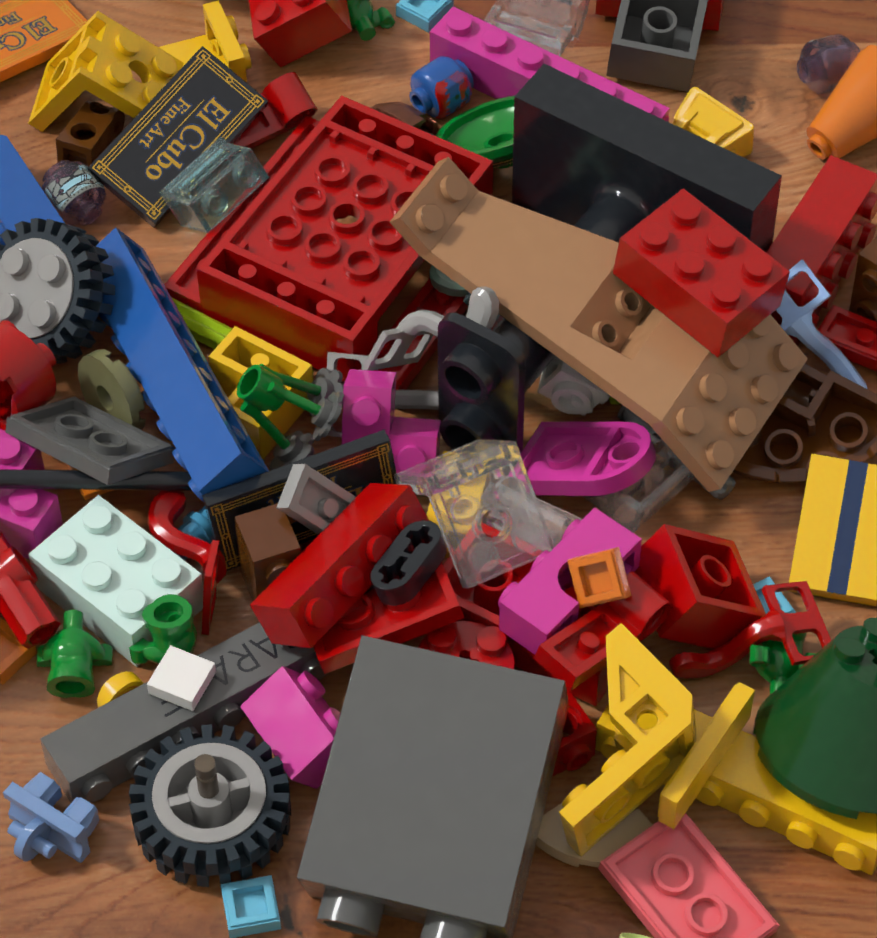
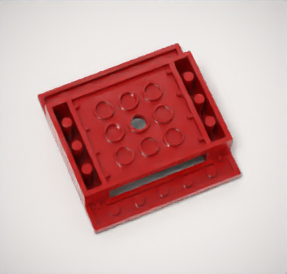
(298, 273)

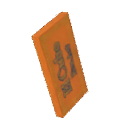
(34, 32)

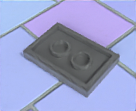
(90, 440)

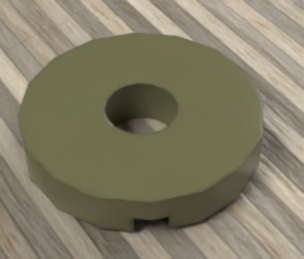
(111, 387)

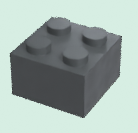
(657, 42)

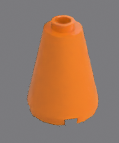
(850, 111)

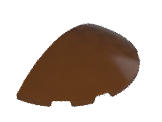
(813, 417)

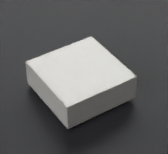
(181, 678)

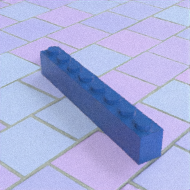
(174, 373)

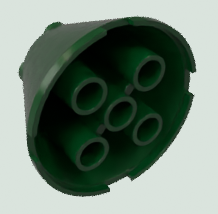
(823, 726)

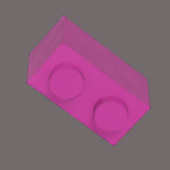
(295, 723)

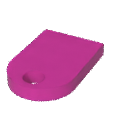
(587, 457)

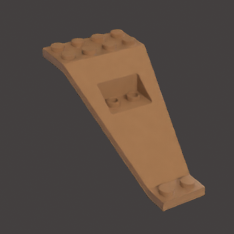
(564, 294)

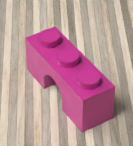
(538, 604)

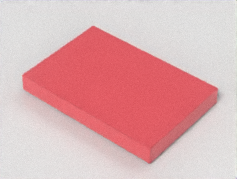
(684, 886)

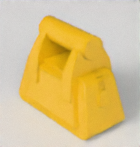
(715, 122)

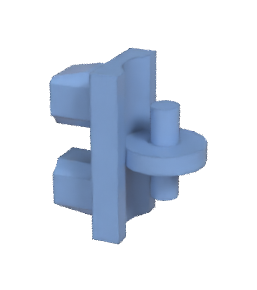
(44, 828)

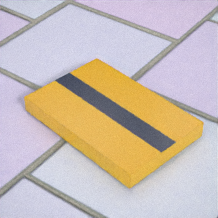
(838, 531)

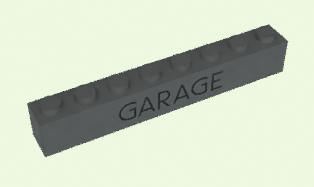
(113, 739)

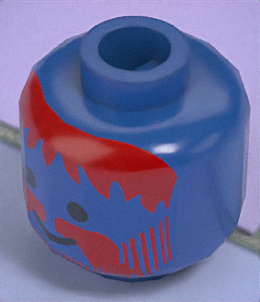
(441, 87)

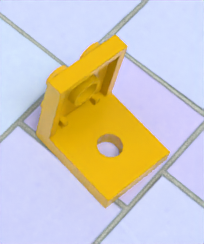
(101, 62)

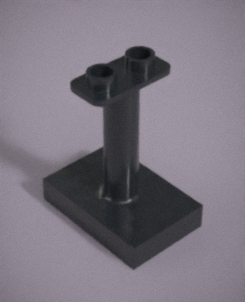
(602, 171)

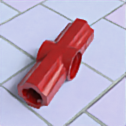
(22, 601)

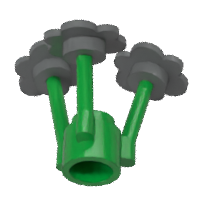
(265, 390)

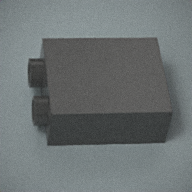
(432, 793)

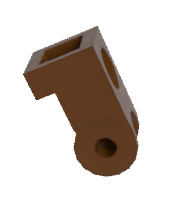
(89, 132)

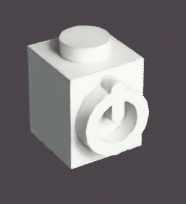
(569, 389)

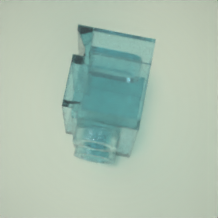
(213, 185)

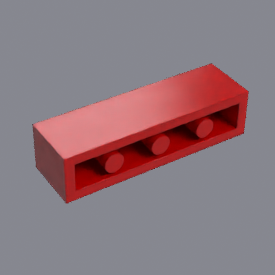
(335, 566)

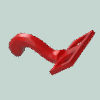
(161, 517)
(773, 626)

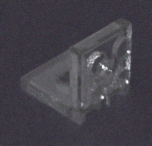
(466, 487)

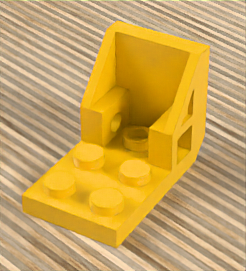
(652, 733)

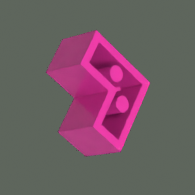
(371, 408)
(25, 514)

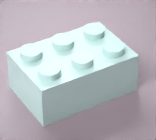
(111, 573)

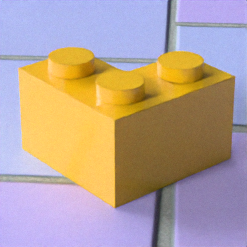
(238, 353)

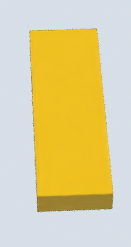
(705, 755)

